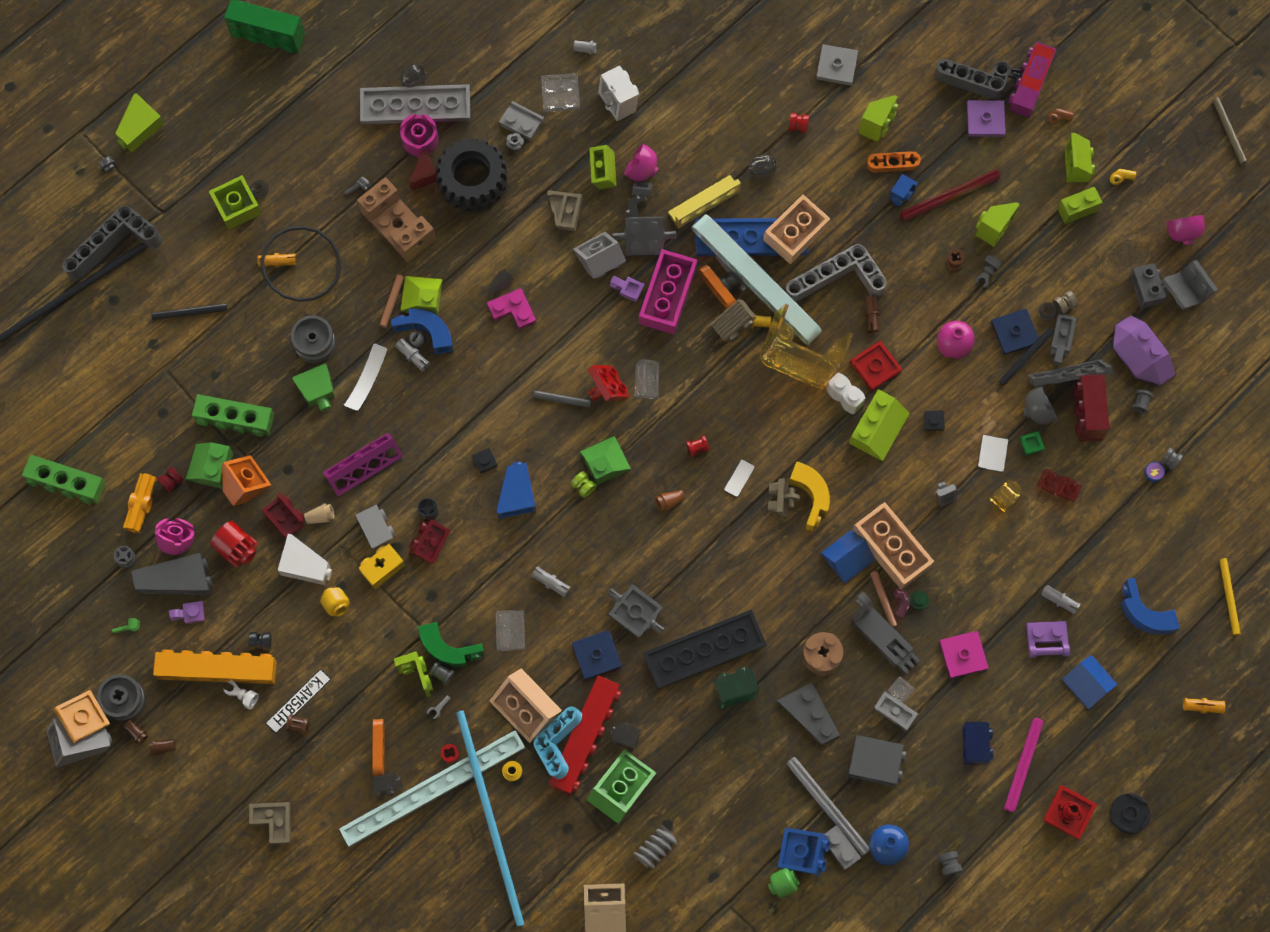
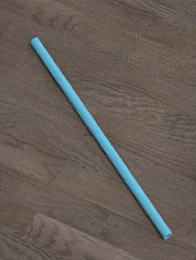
(490, 818)

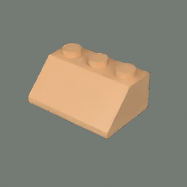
(525, 705)

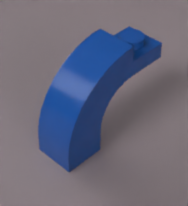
(429, 323)
(1144, 618)

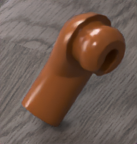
(1059, 114)

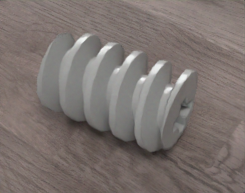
(656, 848)

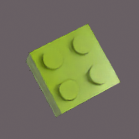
(235, 202)

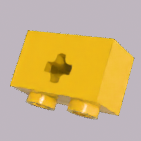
(375, 574)

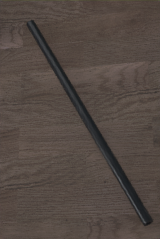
(71, 292)

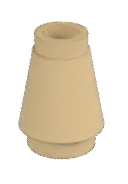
(320, 514)

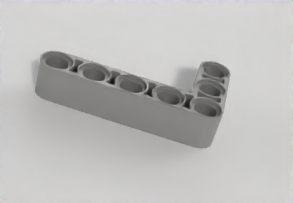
(831, 266)

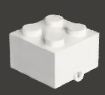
(619, 93)

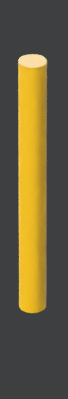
(1229, 597)

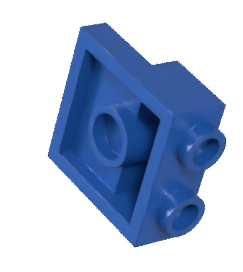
(803, 851)

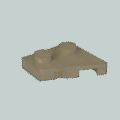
(565, 209)

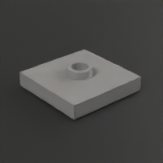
(837, 64)

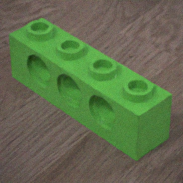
(205, 405)
(38, 466)

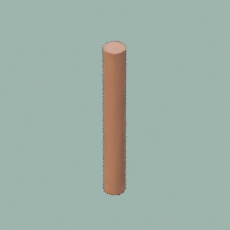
(391, 301)
(883, 598)

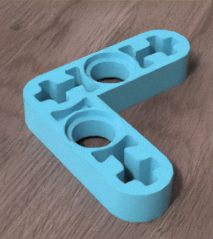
(551, 740)

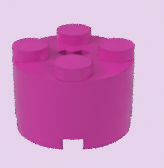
(419, 134)

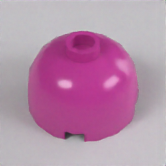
(642, 164)
(1186, 229)
(955, 339)
(174, 536)

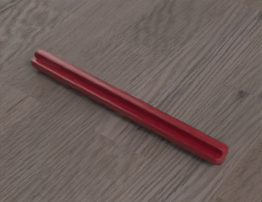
(950, 195)

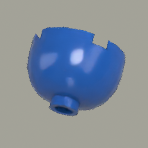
(888, 844)

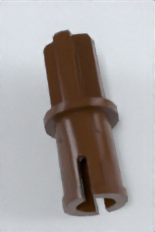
(872, 314)

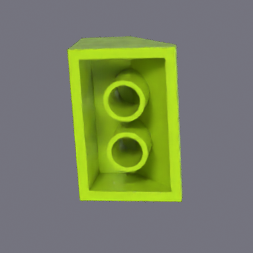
(879, 425)

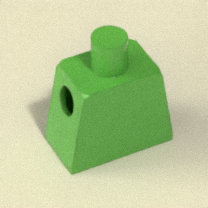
(316, 387)

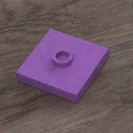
(986, 118)

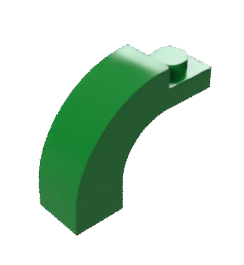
(442, 652)

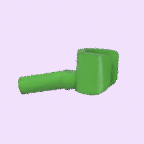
(133, 625)

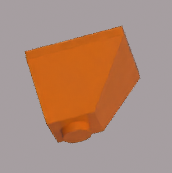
(243, 480)

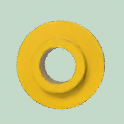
(512, 777)

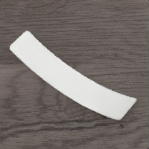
(367, 377)

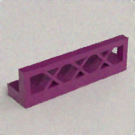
(359, 458)

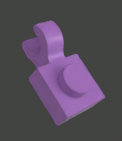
(629, 289)
(191, 613)

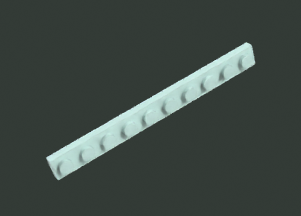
(430, 789)

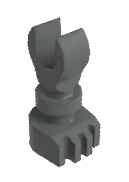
(992, 265)

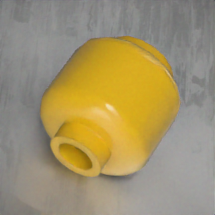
(335, 601)

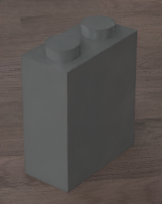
(876, 761)

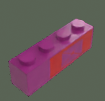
(1032, 80)

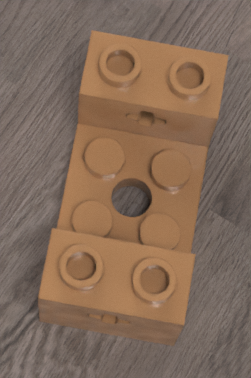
(383, 207)

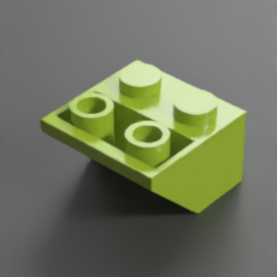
(878, 117)

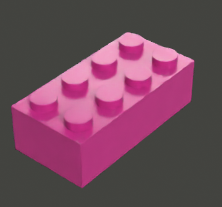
(668, 291)

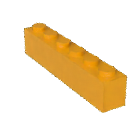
(215, 668)

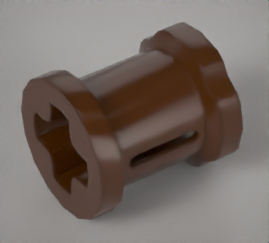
(953, 254)
(297, 724)

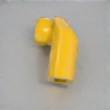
(1122, 174)

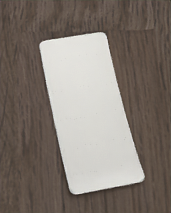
(739, 478)

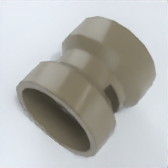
(1066, 302)

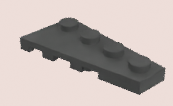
(1070, 373)

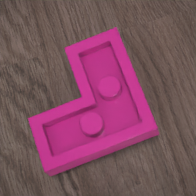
(515, 304)

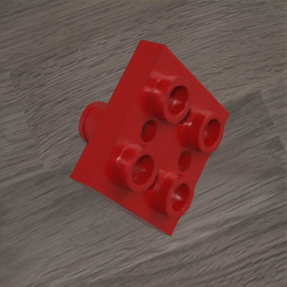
(607, 384)
(1070, 811)

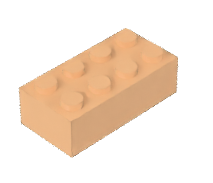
(893, 546)

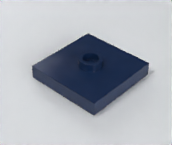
(1014, 331)
(596, 655)

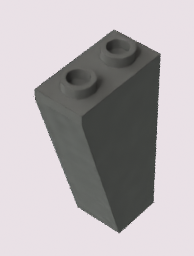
(176, 577)

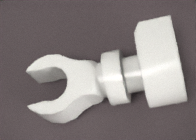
(249, 698)

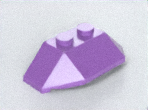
(1142, 351)

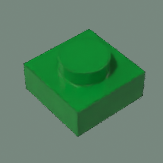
(1032, 443)

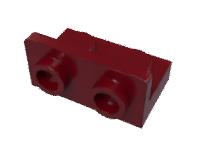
(429, 540)

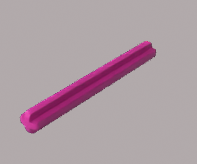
(1023, 765)

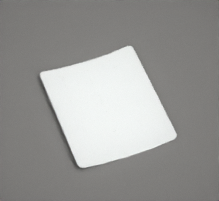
(993, 453)

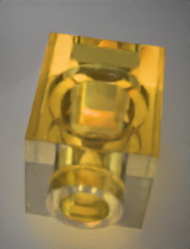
(1007, 495)

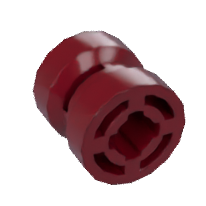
(166, 482)

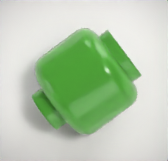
(784, 883)

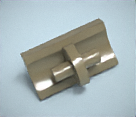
(785, 498)

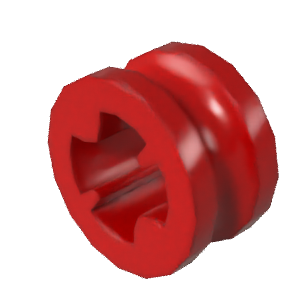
(448, 747)

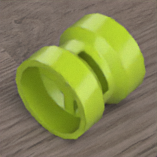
(583, 484)

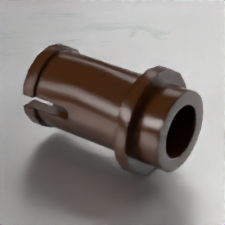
(135, 732)
(162, 746)

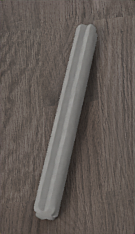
(828, 806)

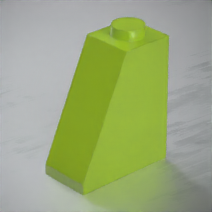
(137, 124)

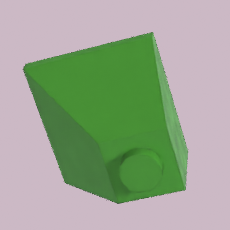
(605, 460)

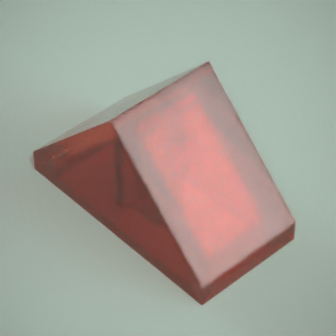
(423, 173)

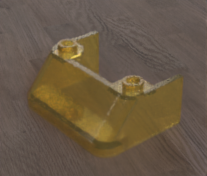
(798, 361)

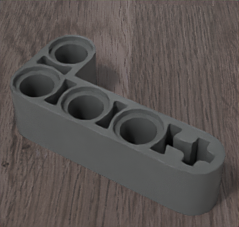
(971, 75)

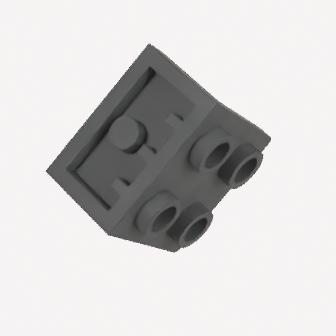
(1190, 286)

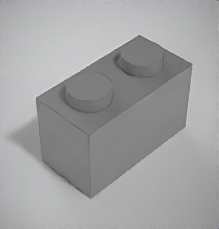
(374, 527)

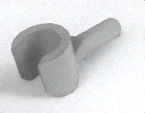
(438, 707)

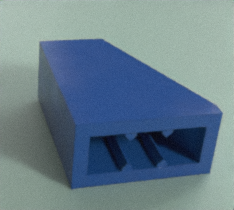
(516, 492)

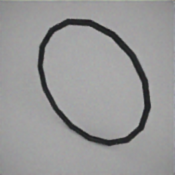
(290, 297)

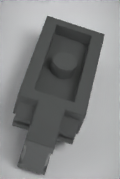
(1062, 338)

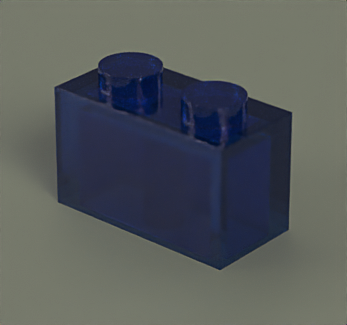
(977, 743)

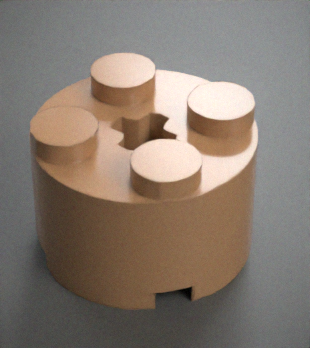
(828, 644)

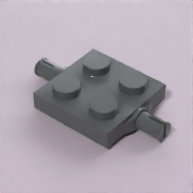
(644, 235)
(635, 611)

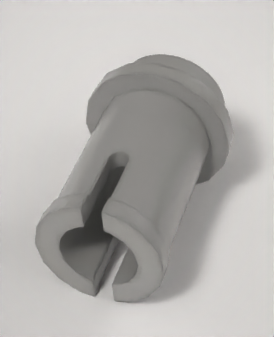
(586, 47)

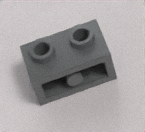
(1148, 285)

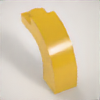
(813, 483)

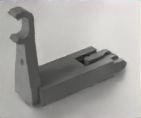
(883, 635)

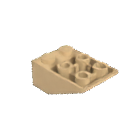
(605, 908)

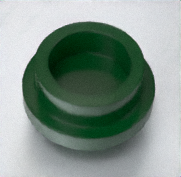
(919, 600)

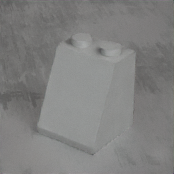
(66, 752)

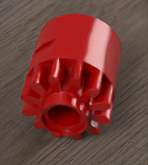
(234, 544)

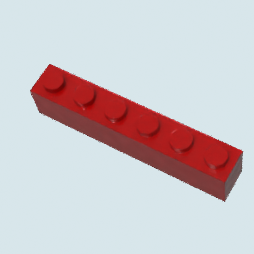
(585, 734)

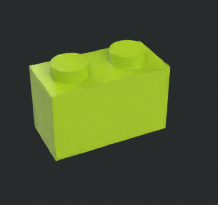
(602, 167)
(1079, 205)

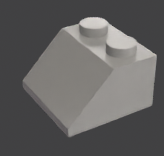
(600, 255)

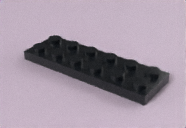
(704, 649)

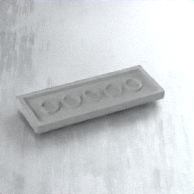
(395, 104)

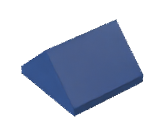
(848, 556)
(1089, 682)

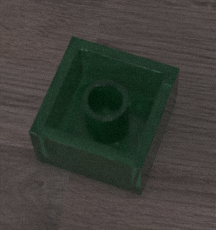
(735, 687)

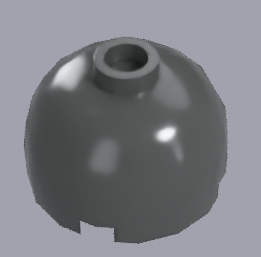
(1039, 407)

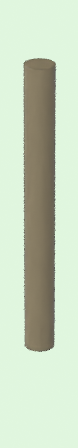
(1229, 130)

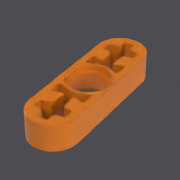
(879, 157)
(716, 286)
(378, 747)

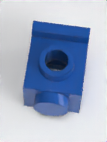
(903, 190)

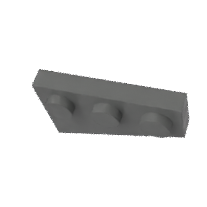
(811, 713)

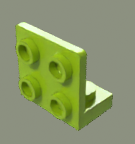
(406, 665)

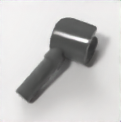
(362, 182)

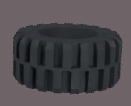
(471, 153)

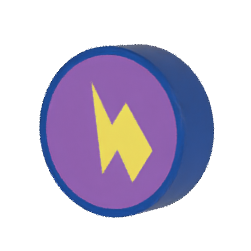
(1154, 471)

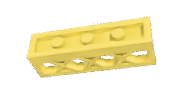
(704, 201)

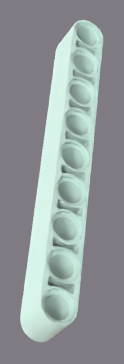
(755, 278)

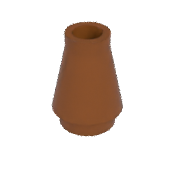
(668, 500)

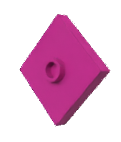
(963, 654)

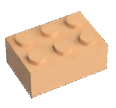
(796, 229)

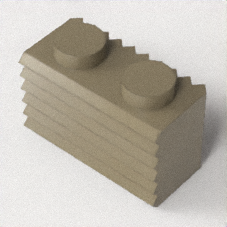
(733, 321)

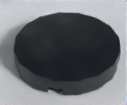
(1129, 813)

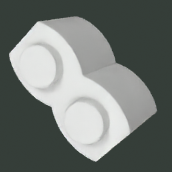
(849, 396)

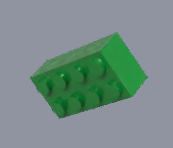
(264, 26)

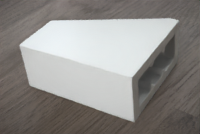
(303, 563)

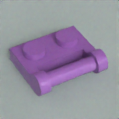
(1047, 633)

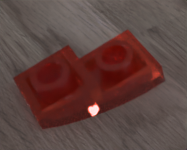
(1059, 486)

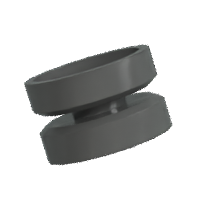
(313, 339)
(122, 687)

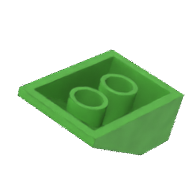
(621, 786)

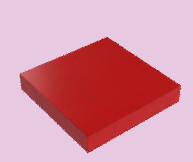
(875, 366)

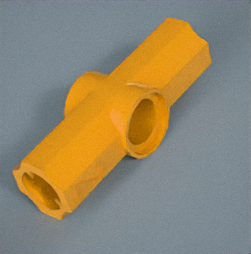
(140, 503)

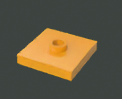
(81, 716)

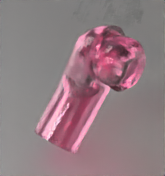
(903, 600)

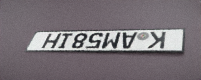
(298, 700)

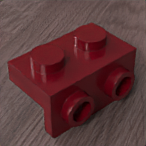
(284, 516)

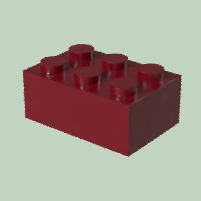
(1091, 408)

